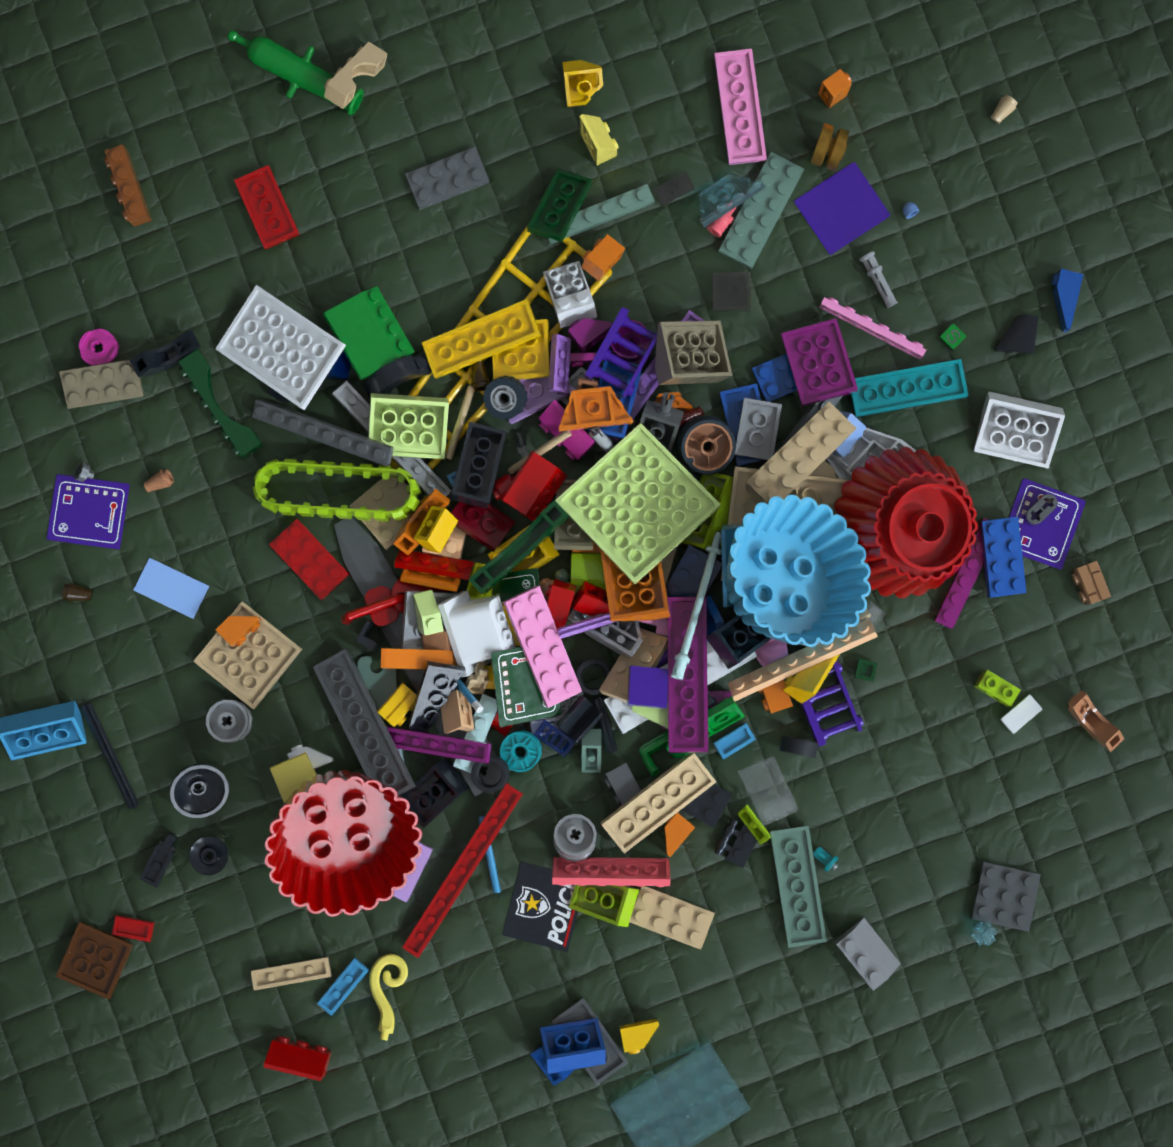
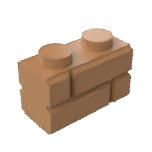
(1091, 583)

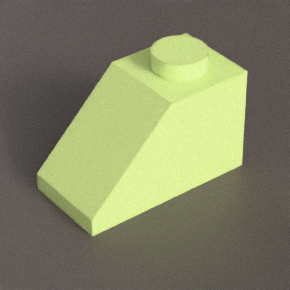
(427, 613)

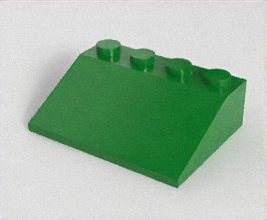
(369, 332)

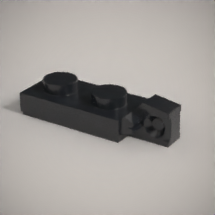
(159, 861)

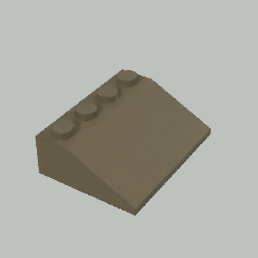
(691, 353)

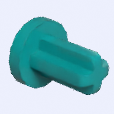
(826, 859)

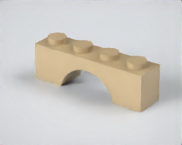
(367, 61)

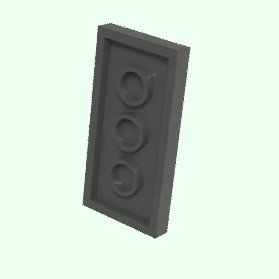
(447, 178)
(614, 1057)

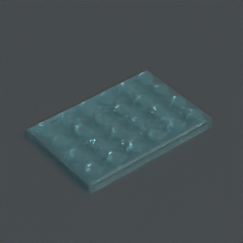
(682, 1102)

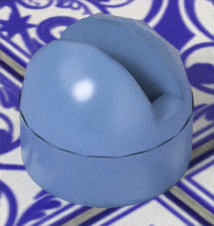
(910, 210)

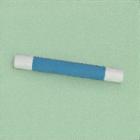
(469, 696)

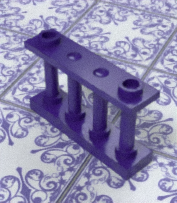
(605, 354)
(814, 717)

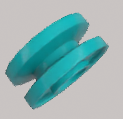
(526, 740)

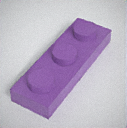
(559, 364)

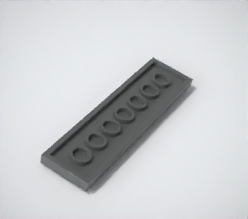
(362, 722)

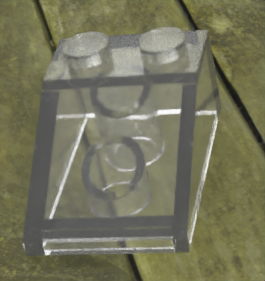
(768, 791)

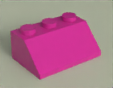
(577, 444)

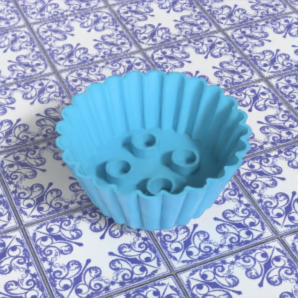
(797, 572)

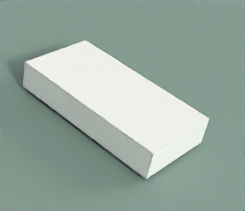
(1021, 714)

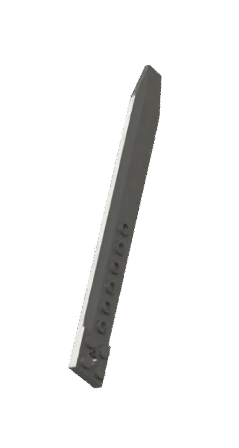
(371, 570)

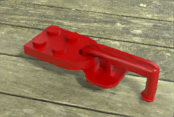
(385, 603)

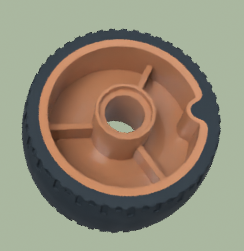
(695, 434)

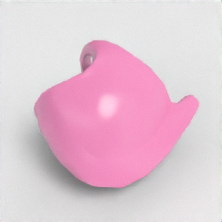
(771, 652)

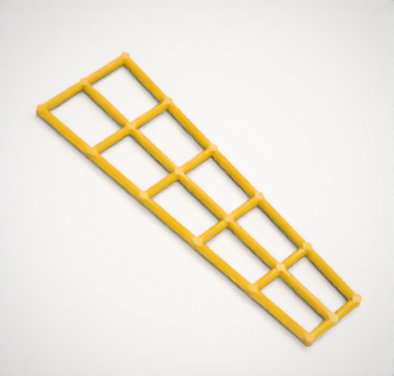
(537, 289)

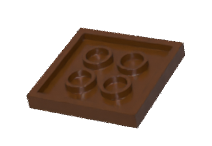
(94, 960)

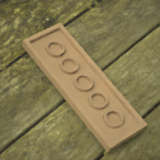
(801, 454)
(658, 802)

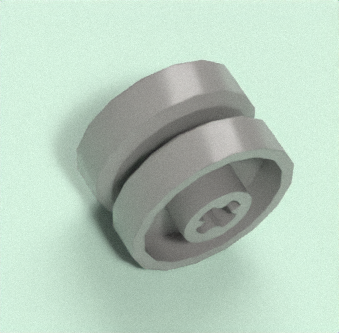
(217, 720)
(574, 826)

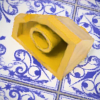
(581, 81)

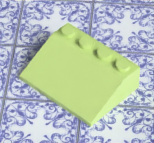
(410, 424)

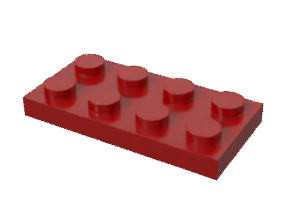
(266, 207)
(309, 559)

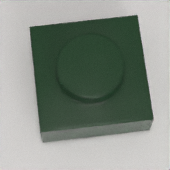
(865, 670)

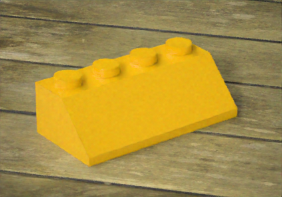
(807, 682)

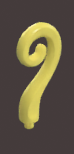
(387, 1019)

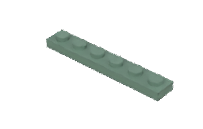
(609, 210)

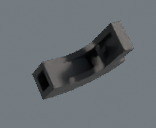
(166, 357)
(396, 373)

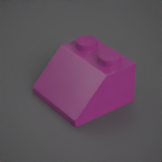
(588, 333)

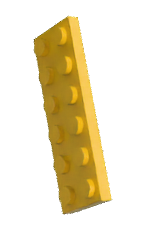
(481, 339)

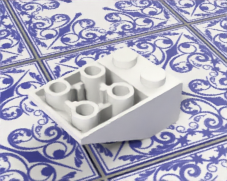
(570, 294)

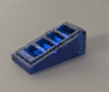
(567, 747)

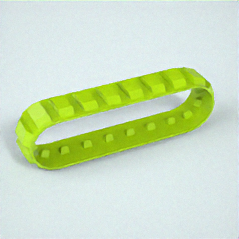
(274, 467)

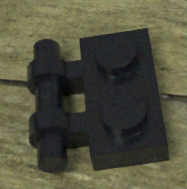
(742, 846)

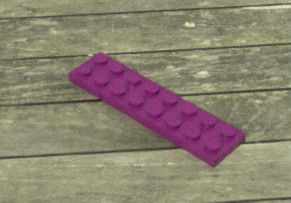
(688, 696)

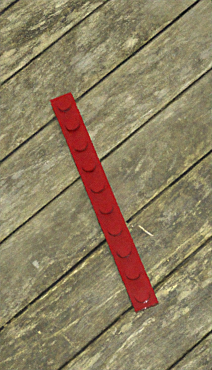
(462, 870)

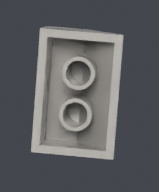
(867, 953)

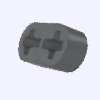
(1043, 512)

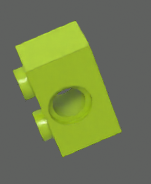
(997, 688)

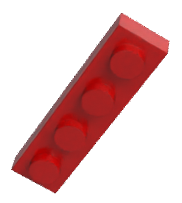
(434, 564)

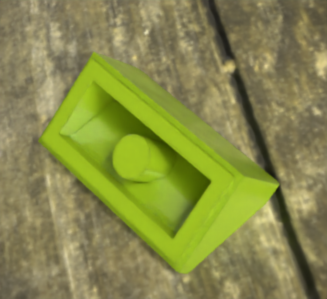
(754, 824)

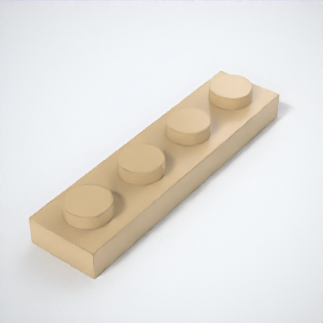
(291, 973)

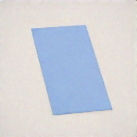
(171, 588)

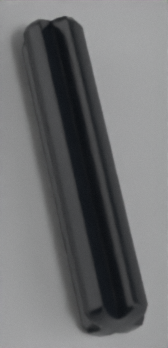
(605, 726)

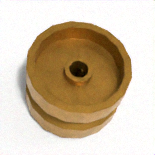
(830, 147)

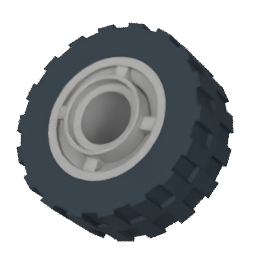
(495, 403)

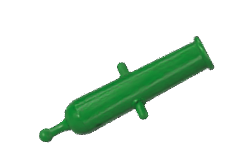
(291, 67)

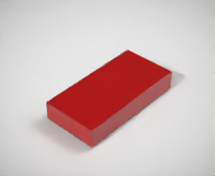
(133, 928)

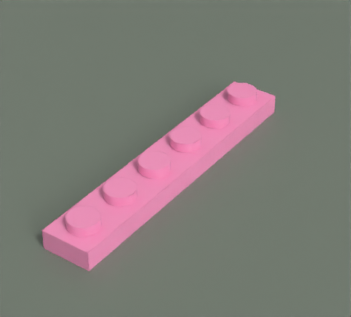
(879, 331)

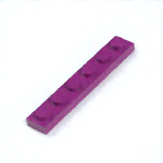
(961, 585)
(440, 745)

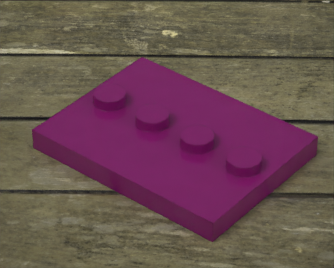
(819, 362)

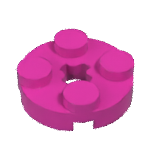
(97, 337)

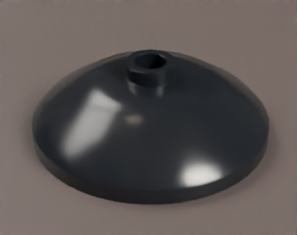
(201, 800)

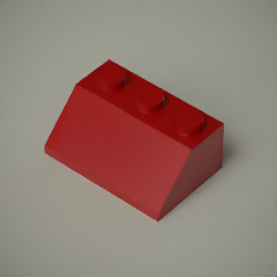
(533, 486)
(297, 1058)

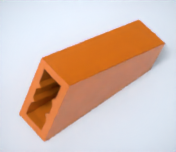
(414, 658)

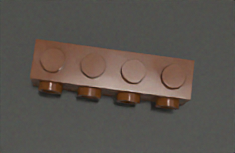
(128, 185)

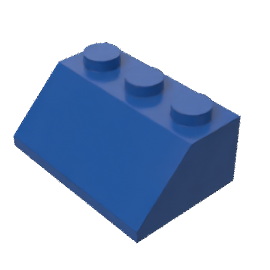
(573, 1045)

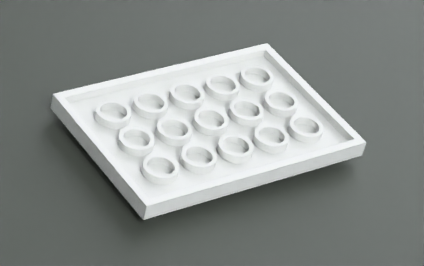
(280, 347)

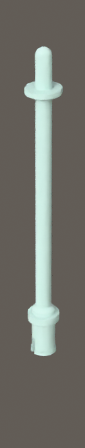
(682, 658)

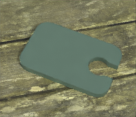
(380, 684)

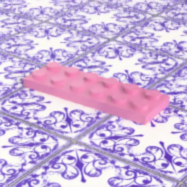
(740, 106)
(542, 646)

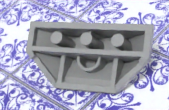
(619, 636)

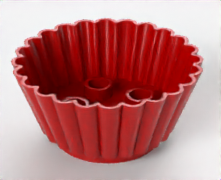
(909, 519)
(342, 844)

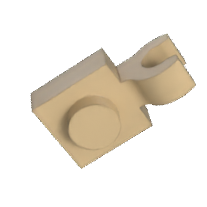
(478, 682)

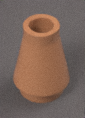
(159, 481)

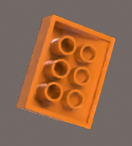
(635, 601)

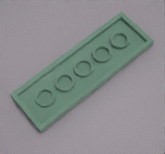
(761, 211)
(798, 886)

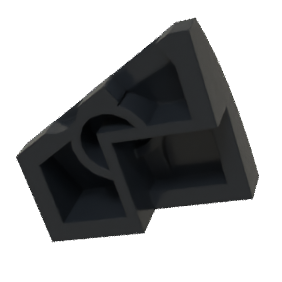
(1020, 335)

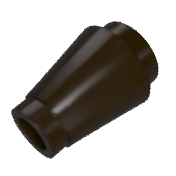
(479, 377)
(76, 593)

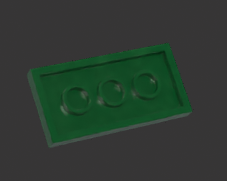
(559, 205)

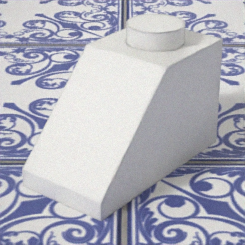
(317, 758)

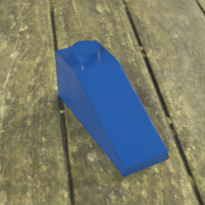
(1066, 294)

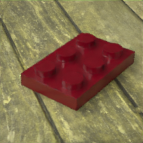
(484, 525)

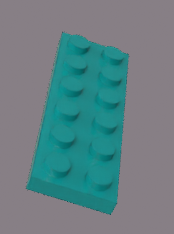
(909, 388)

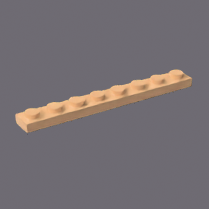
(800, 661)

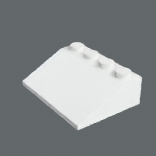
(1018, 429)

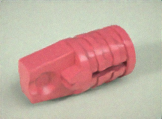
(719, 225)

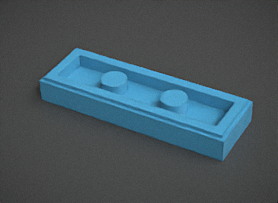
(343, 986)

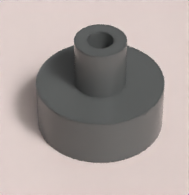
(82, 472)

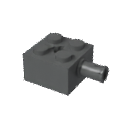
(662, 420)

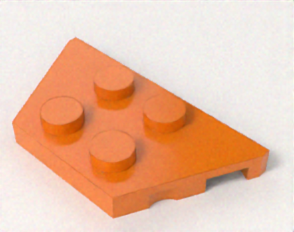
(593, 409)

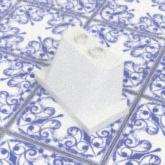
(475, 629)

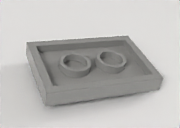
(757, 429)

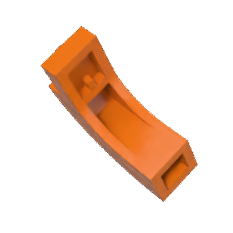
(405, 537)

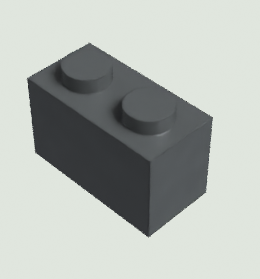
(623, 783)

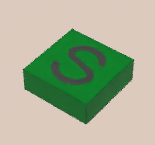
(952, 336)

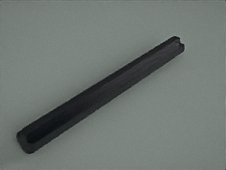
(110, 756)

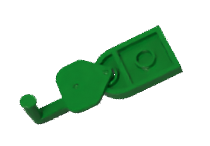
(719, 717)

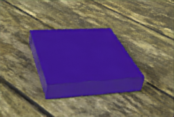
(647, 687)

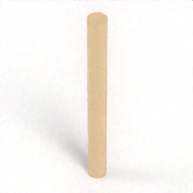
(460, 422)
(541, 450)

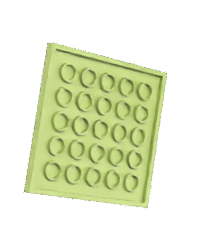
(638, 503)

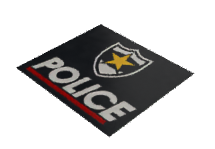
(540, 909)

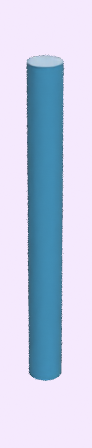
(491, 865)

